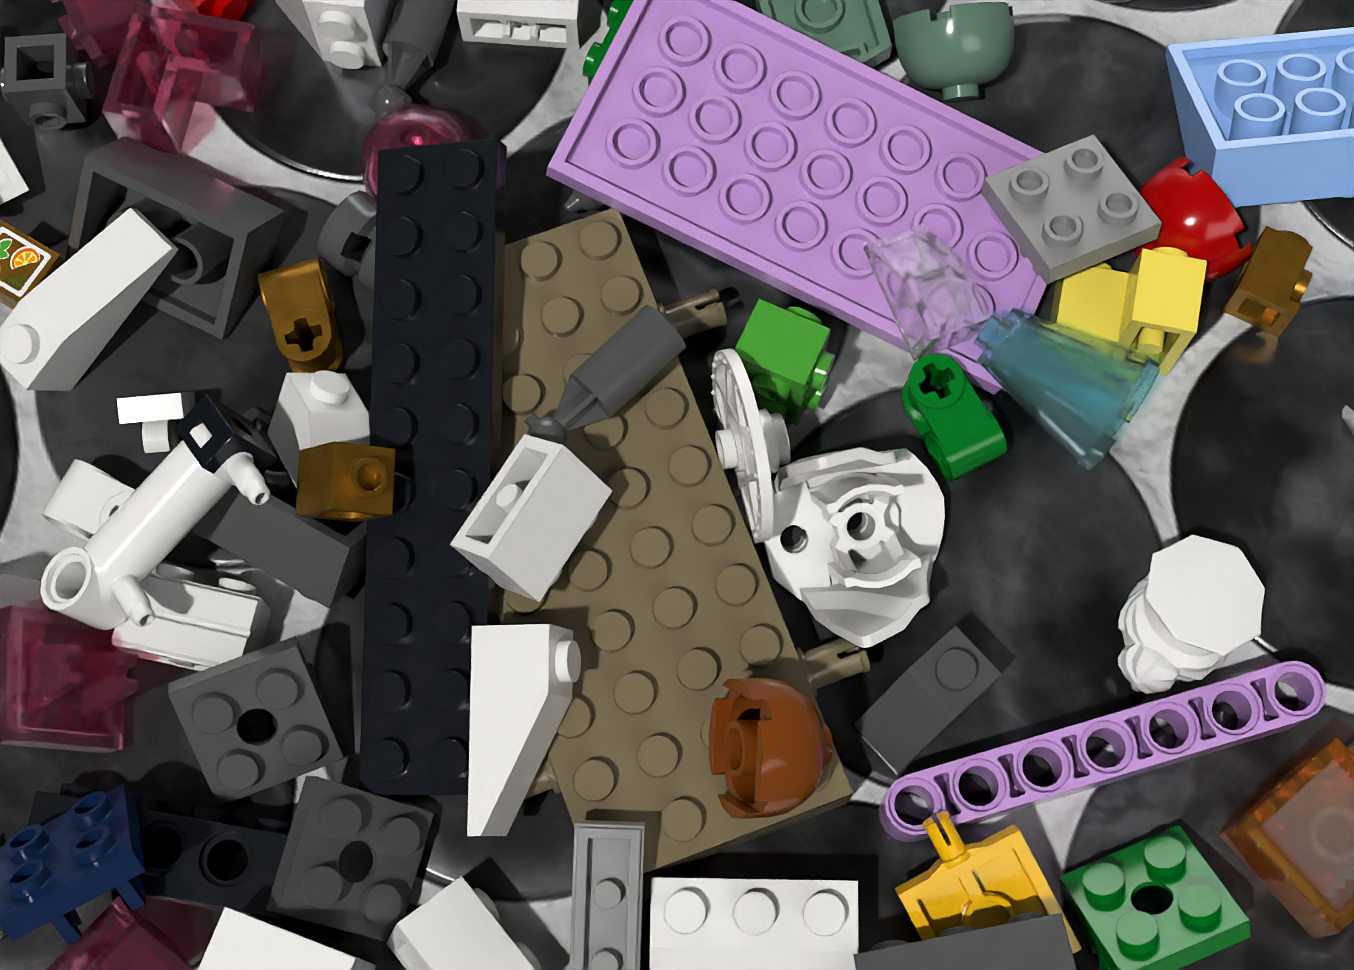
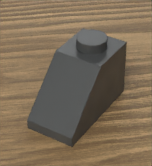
(927, 700)

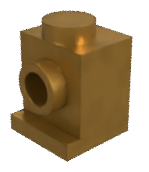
(1271, 281)

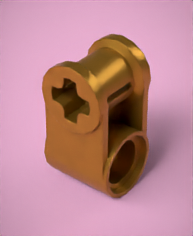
(303, 313)

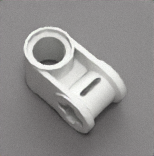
(85, 500)

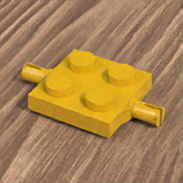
(977, 883)

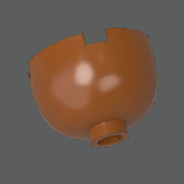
(767, 747)

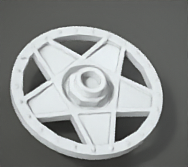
(747, 443)

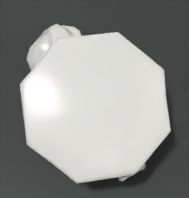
(1188, 614)

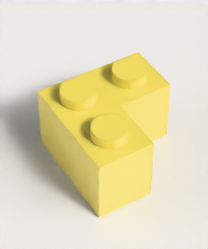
(1143, 310)

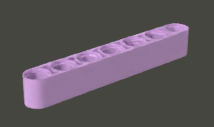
(1128, 734)

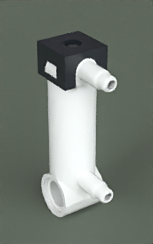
(105, 575)

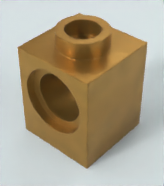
(345, 482)

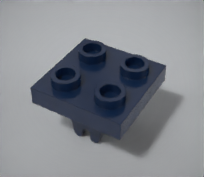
(70, 862)

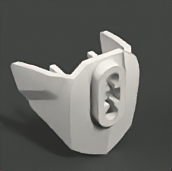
(865, 578)

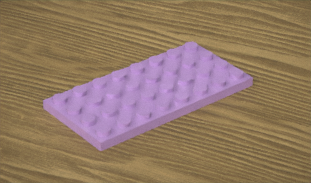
(790, 161)

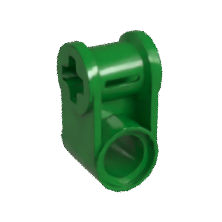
(956, 427)

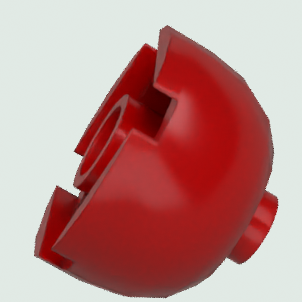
(1194, 218)

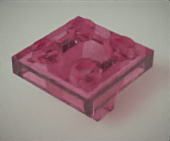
(61, 682)

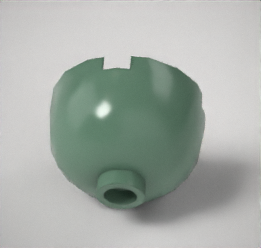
(956, 47)

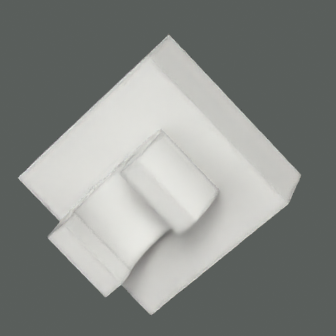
(158, 417)

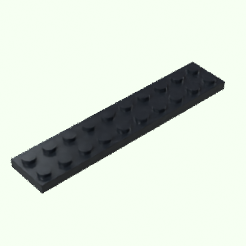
(442, 413)

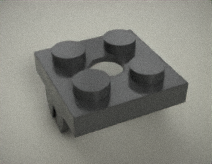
(265, 679)
(309, 872)

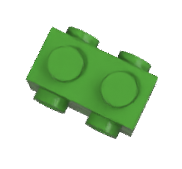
(786, 359)

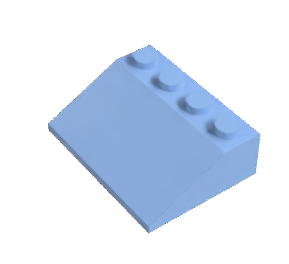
(1269, 114)

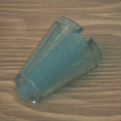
(1066, 380)

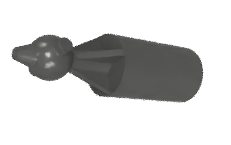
(410, 48)
(612, 375)

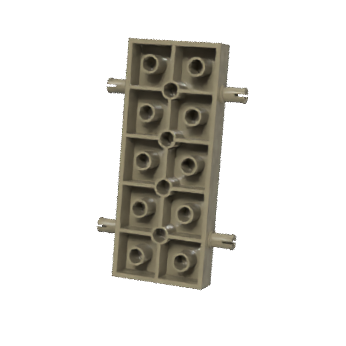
(665, 577)

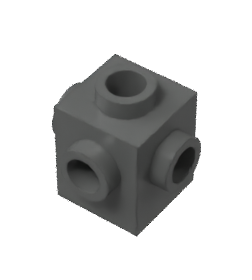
(46, 80)

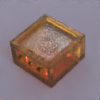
(1303, 839)

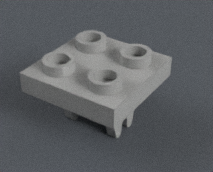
(1070, 209)

